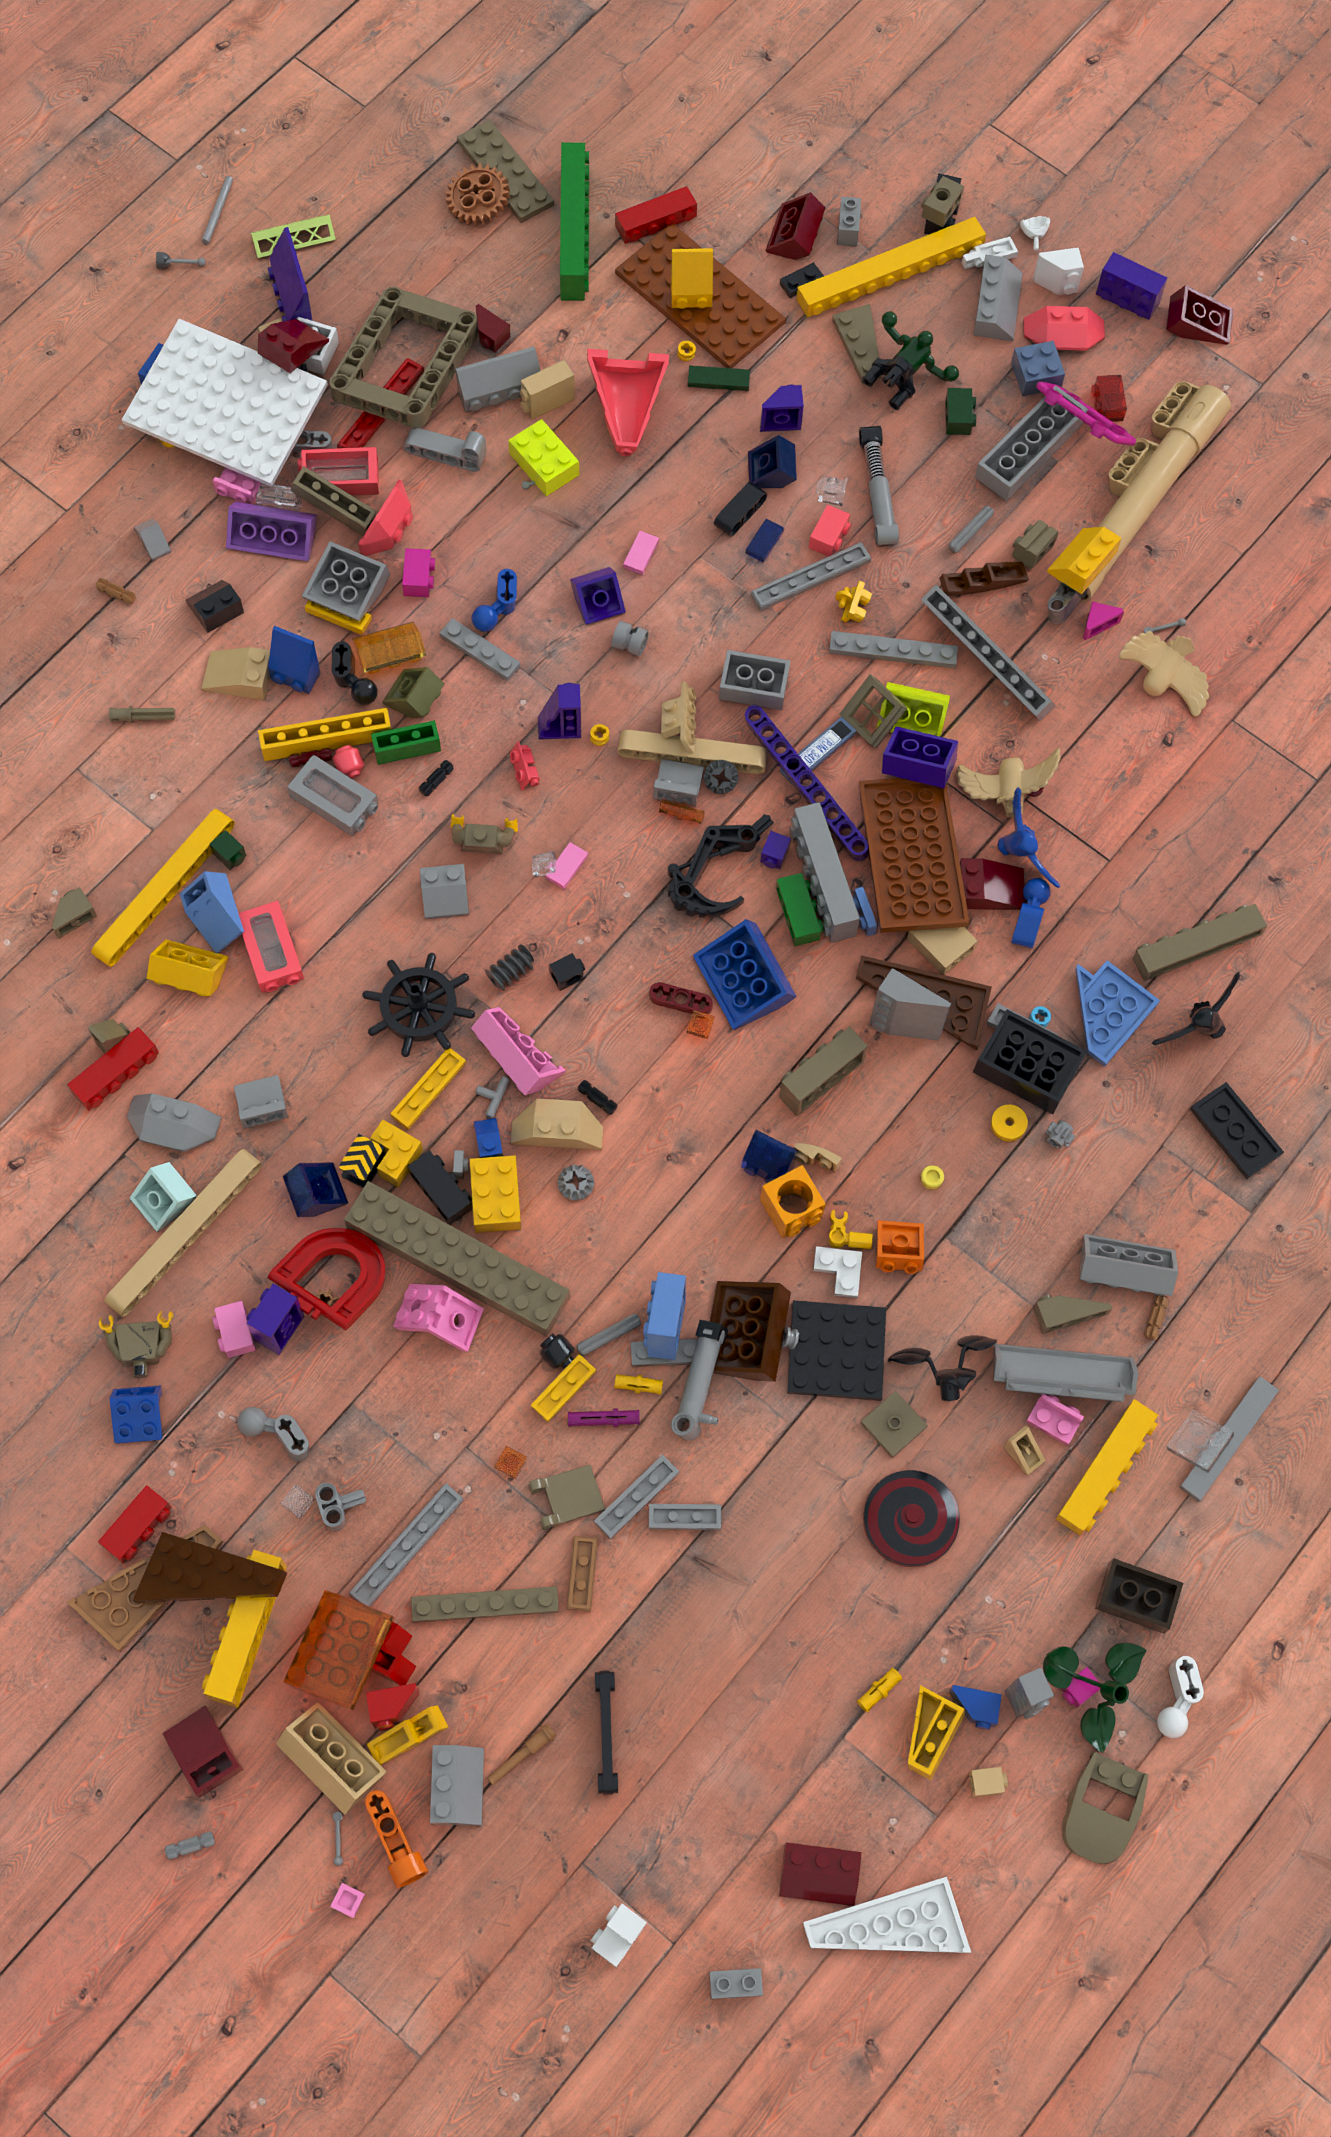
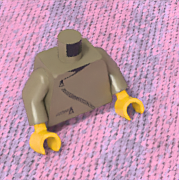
(482, 837)
(139, 1342)

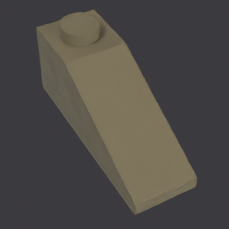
(1063, 1311)

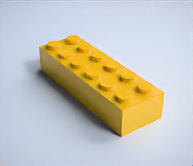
(240, 1642)

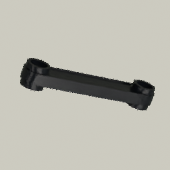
(607, 1780)

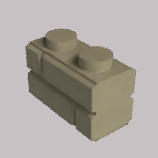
(1034, 544)

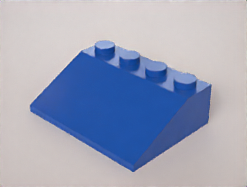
(744, 974)

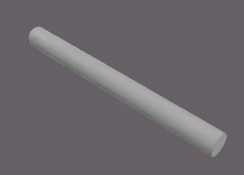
(217, 210)

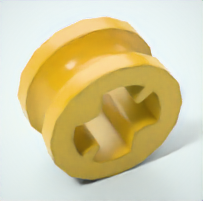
(681, 352)
(599, 728)

